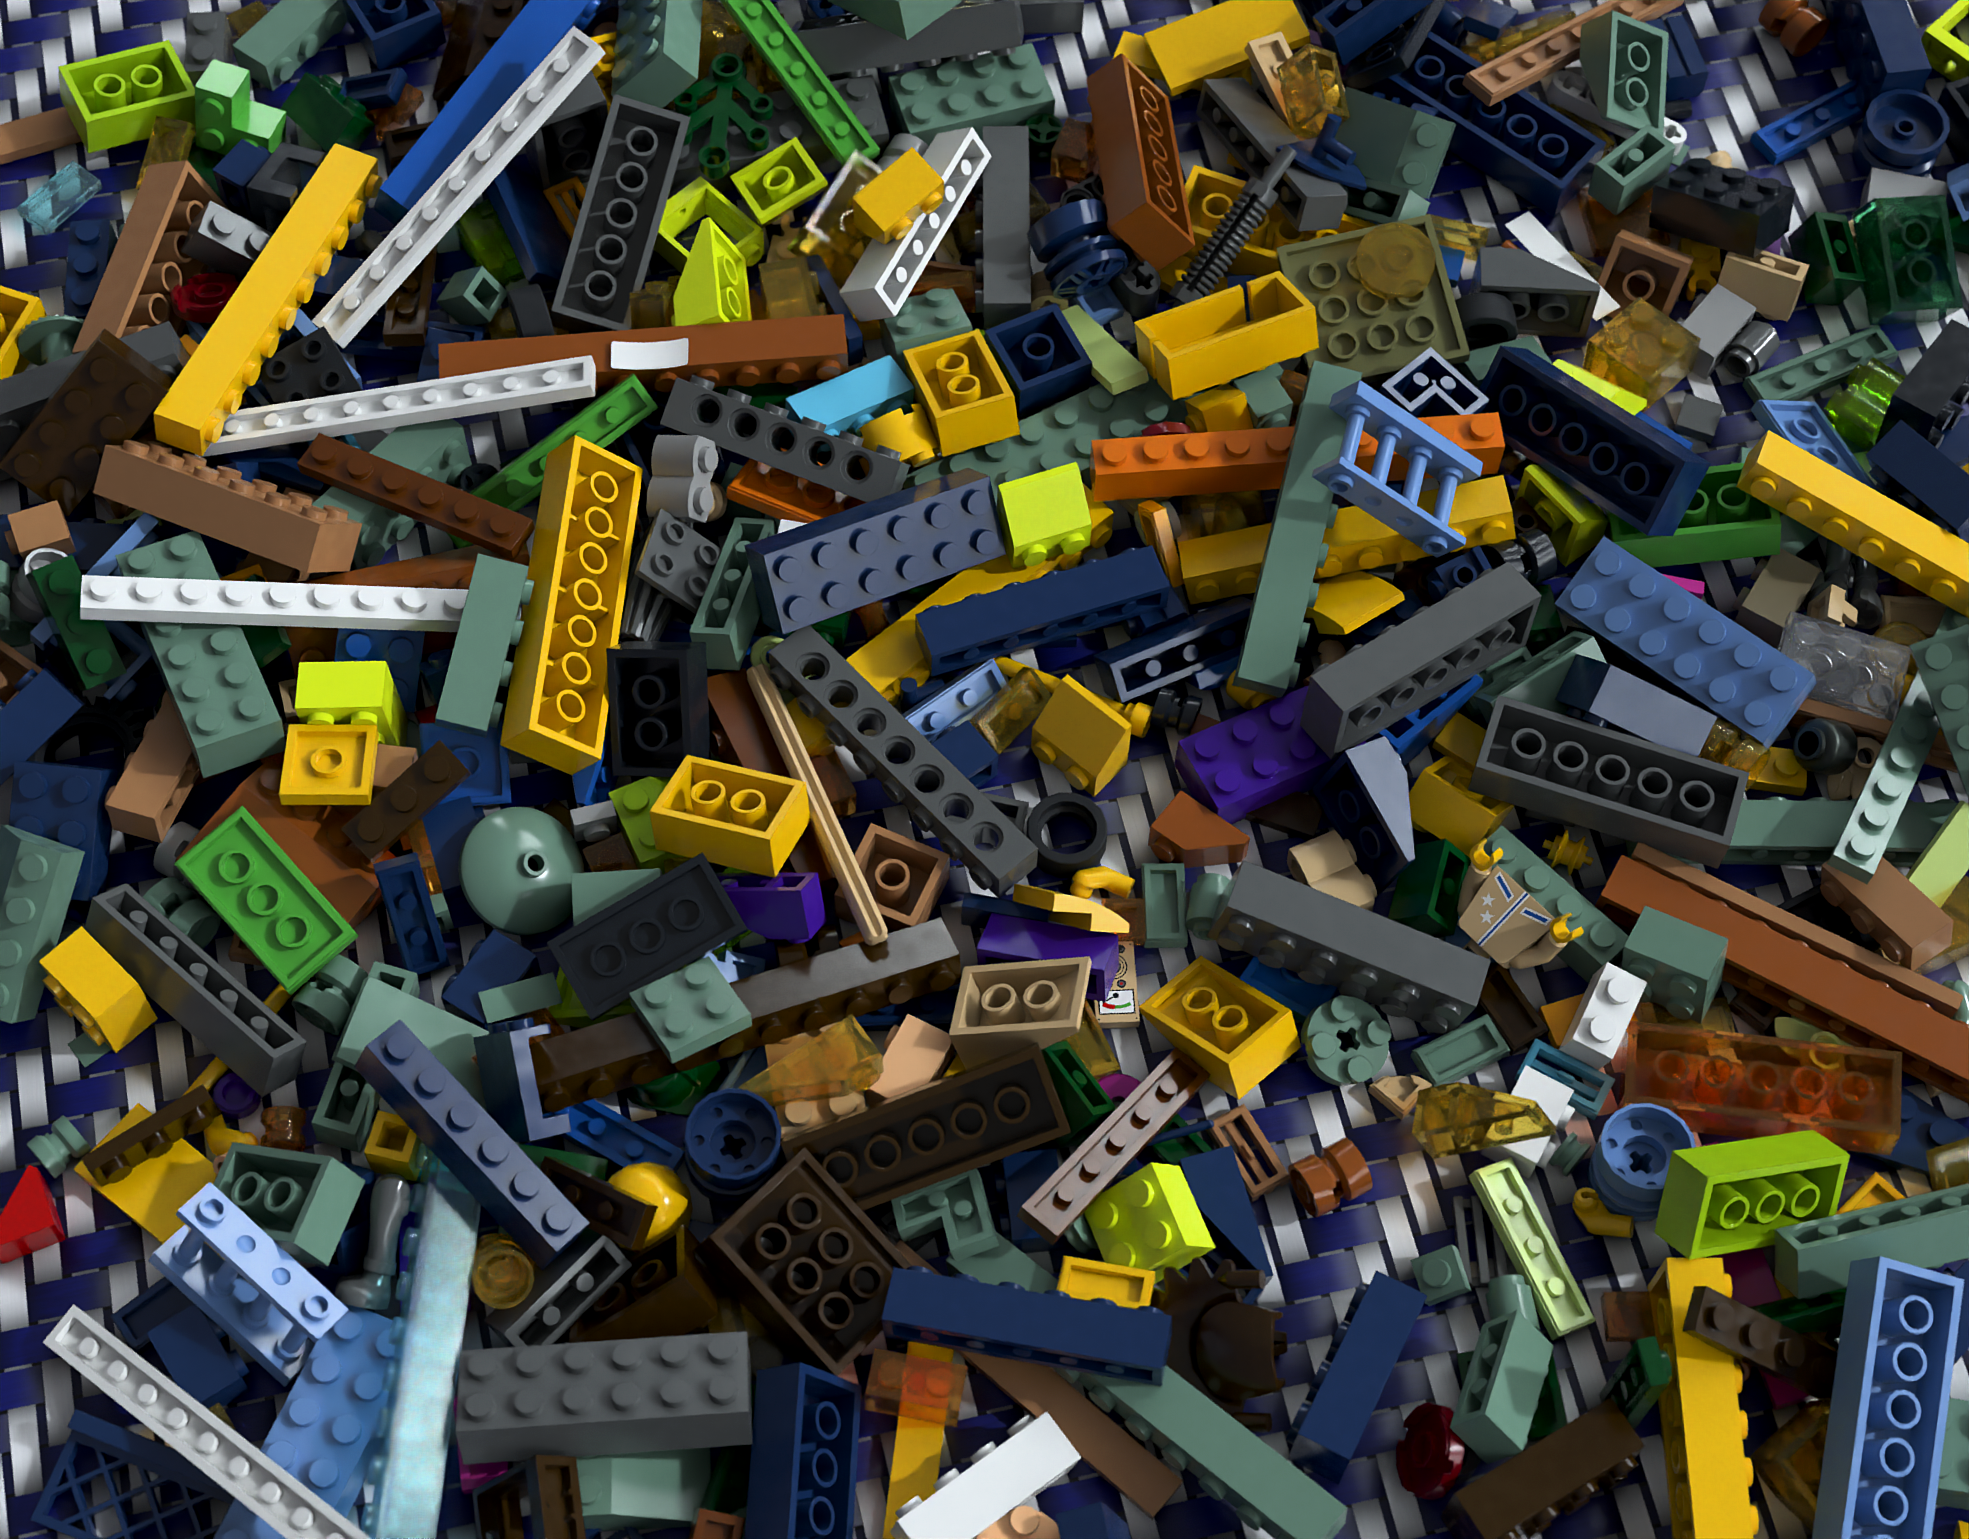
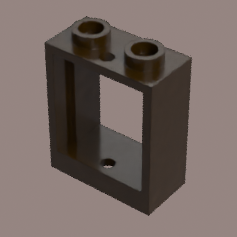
(553, 1500)

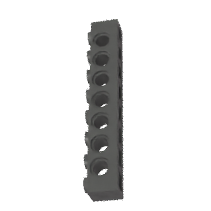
(808, 654)

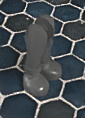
(1864, 584)
(387, 1208)

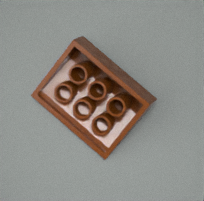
(311, 840)

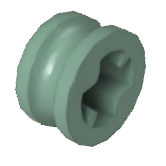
(1569, 1154)

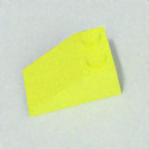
(712, 281)

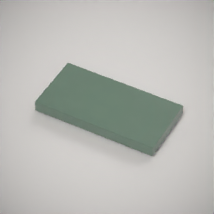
(441, 1032)

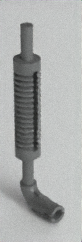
(1230, 235)

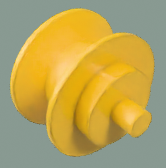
(1568, 852)

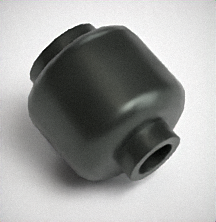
(1825, 746)

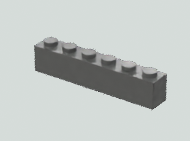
(1251, 135)
(1005, 222)
(196, 990)

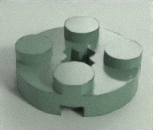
(1368, 1033)

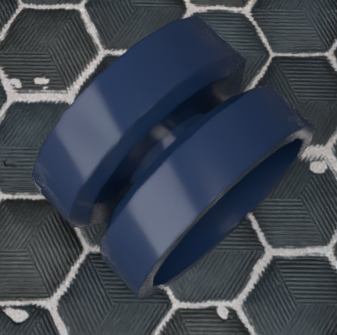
(1901, 133)

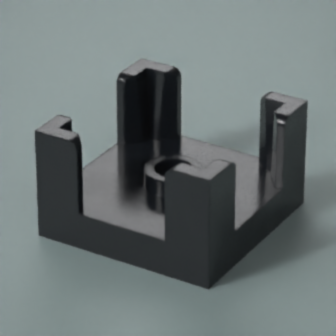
(279, 184)

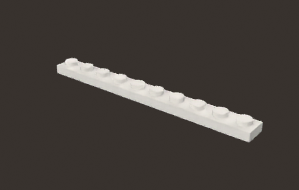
(459, 186)
(407, 404)
(271, 603)
(196, 1431)

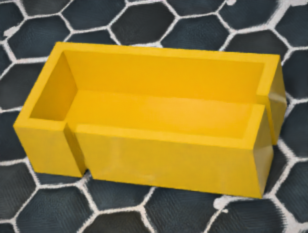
(1213, 343)

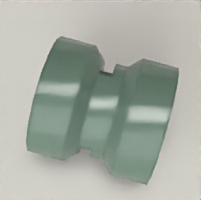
(55, 1149)

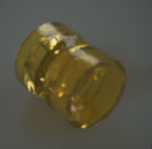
(1745, 755)
(501, 1271)

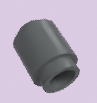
(1751, 349)

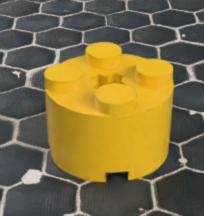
(906, 433)

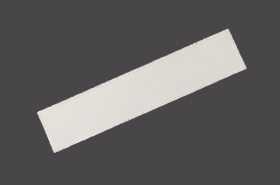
(1545, 246)

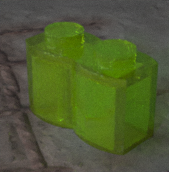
(1864, 403)

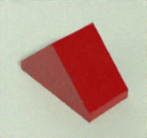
(29, 1218)

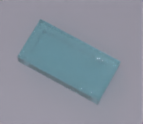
(59, 198)

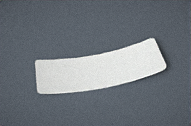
(649, 354)

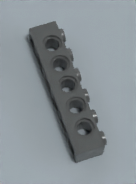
(687, 414)

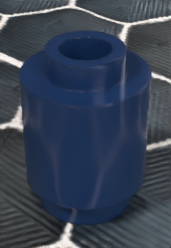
(1449, 24)

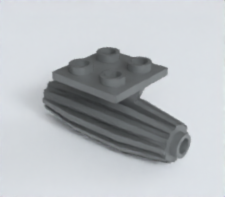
(666, 569)

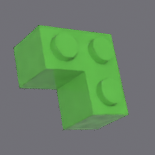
(228, 115)

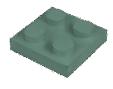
(690, 1009)

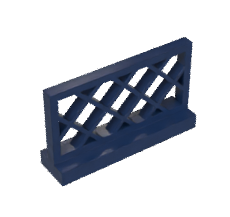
(133, 1449)

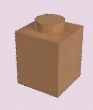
(39, 528)

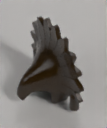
(1219, 1340)

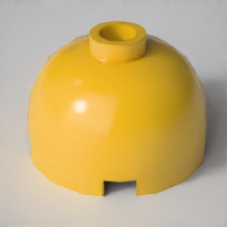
(662, 1188)

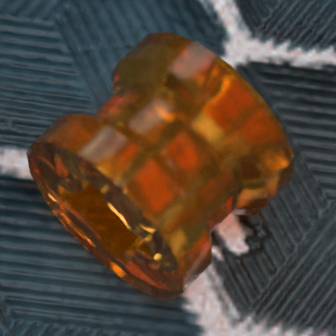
(283, 1128)

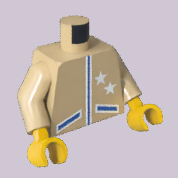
(1506, 918)

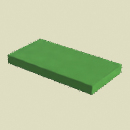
(266, 900)

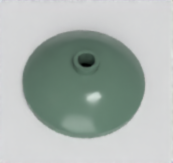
(498, 876)

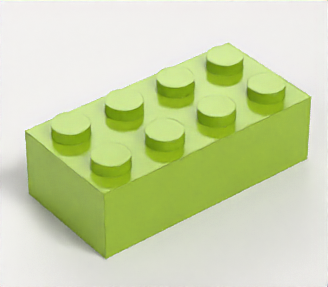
(1743, 1190)

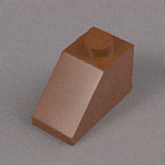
(1195, 835)

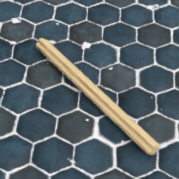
(821, 812)

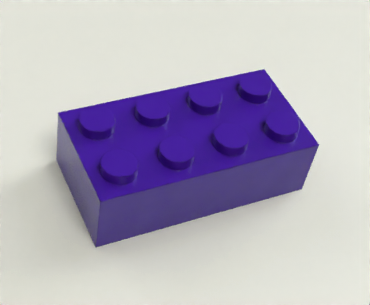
(1252, 759)

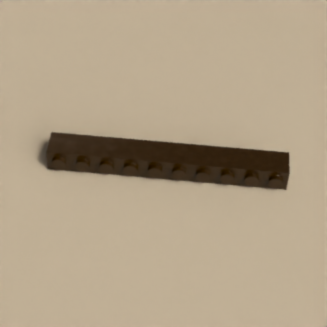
(781, 1005)

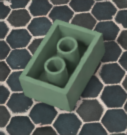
(292, 1197)

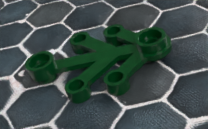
(725, 74)

